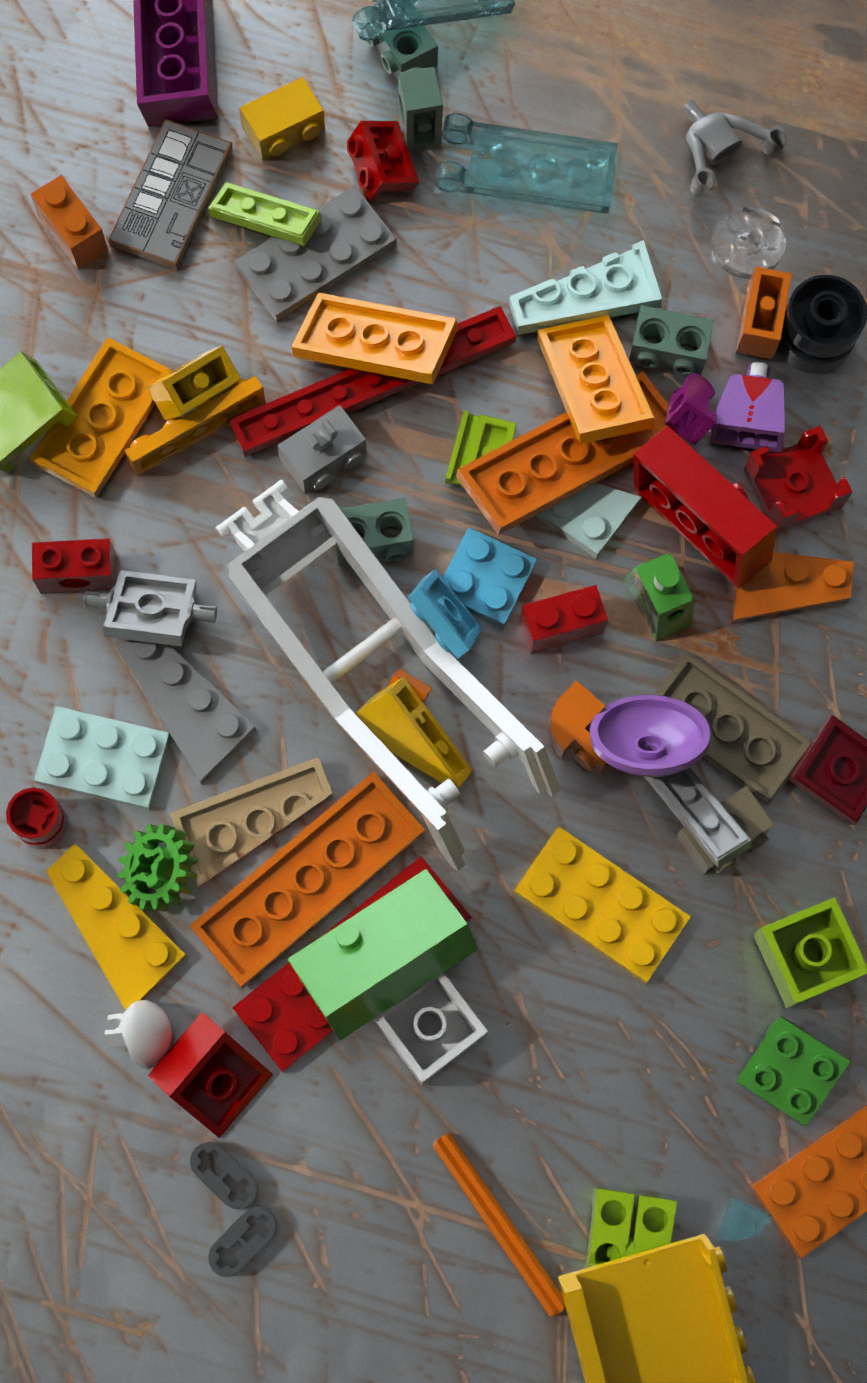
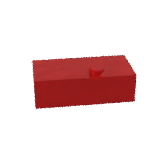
(703, 507)

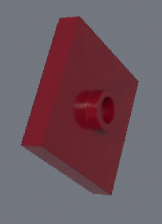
(835, 770)

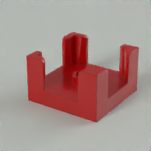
(797, 482)

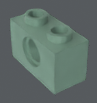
(420, 107)

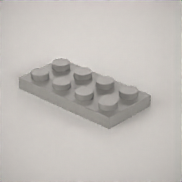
(293, 274)

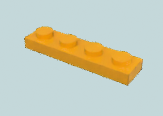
(186, 430)

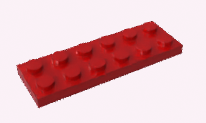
(282, 1010)

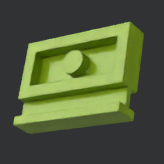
(476, 438)

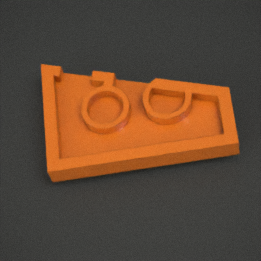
(793, 584)

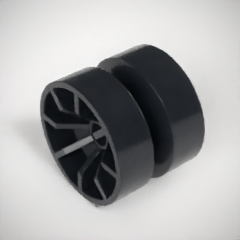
(822, 324)

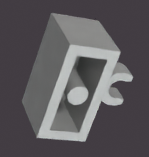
(323, 450)

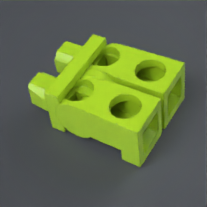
(612, 1221)

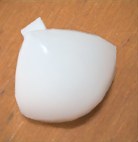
(143, 1030)

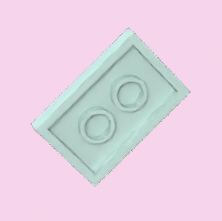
(102, 758)

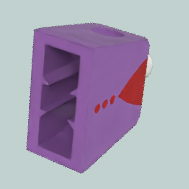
(751, 411)

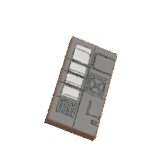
(170, 194)

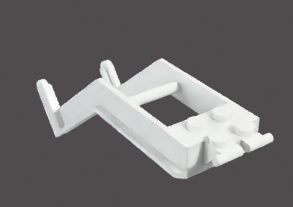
(286, 541)

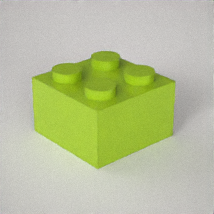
(810, 952)

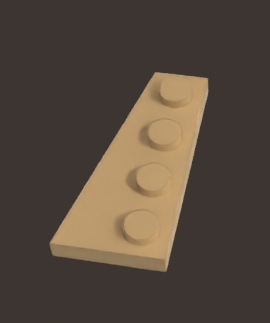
(245, 817)

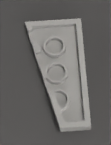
(191, 709)

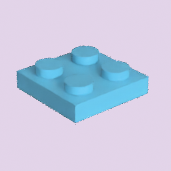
(488, 576)
(446, 614)

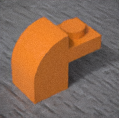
(570, 726)

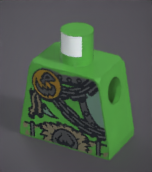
(658, 593)

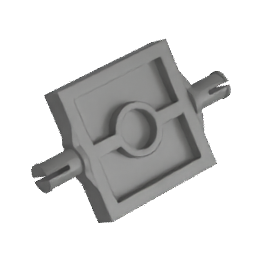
(150, 608)

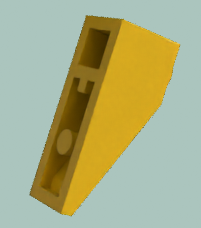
(413, 733)

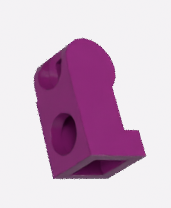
(689, 408)

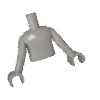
(715, 139)

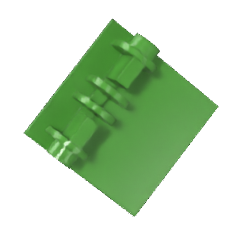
(793, 1070)

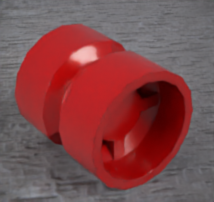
(36, 818)

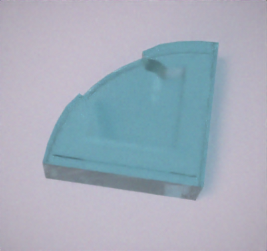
(741, 1221)

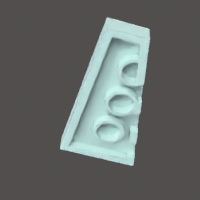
(608, 288)

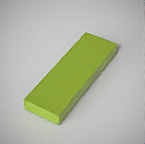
(265, 213)

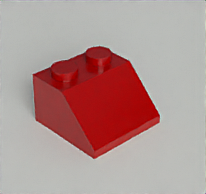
(210, 1075)

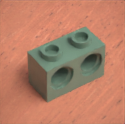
(413, 40)
(672, 331)
(372, 519)

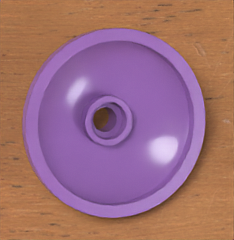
(650, 735)

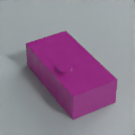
(175, 60)

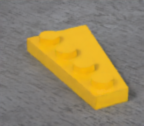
(120, 935)

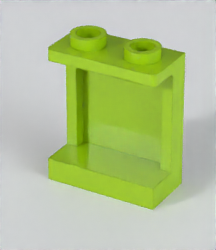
(27, 406)

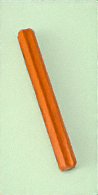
(500, 1224)

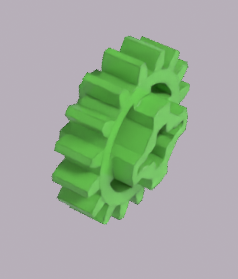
(157, 868)

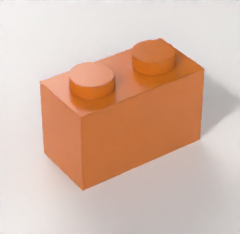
(69, 221)
(764, 312)

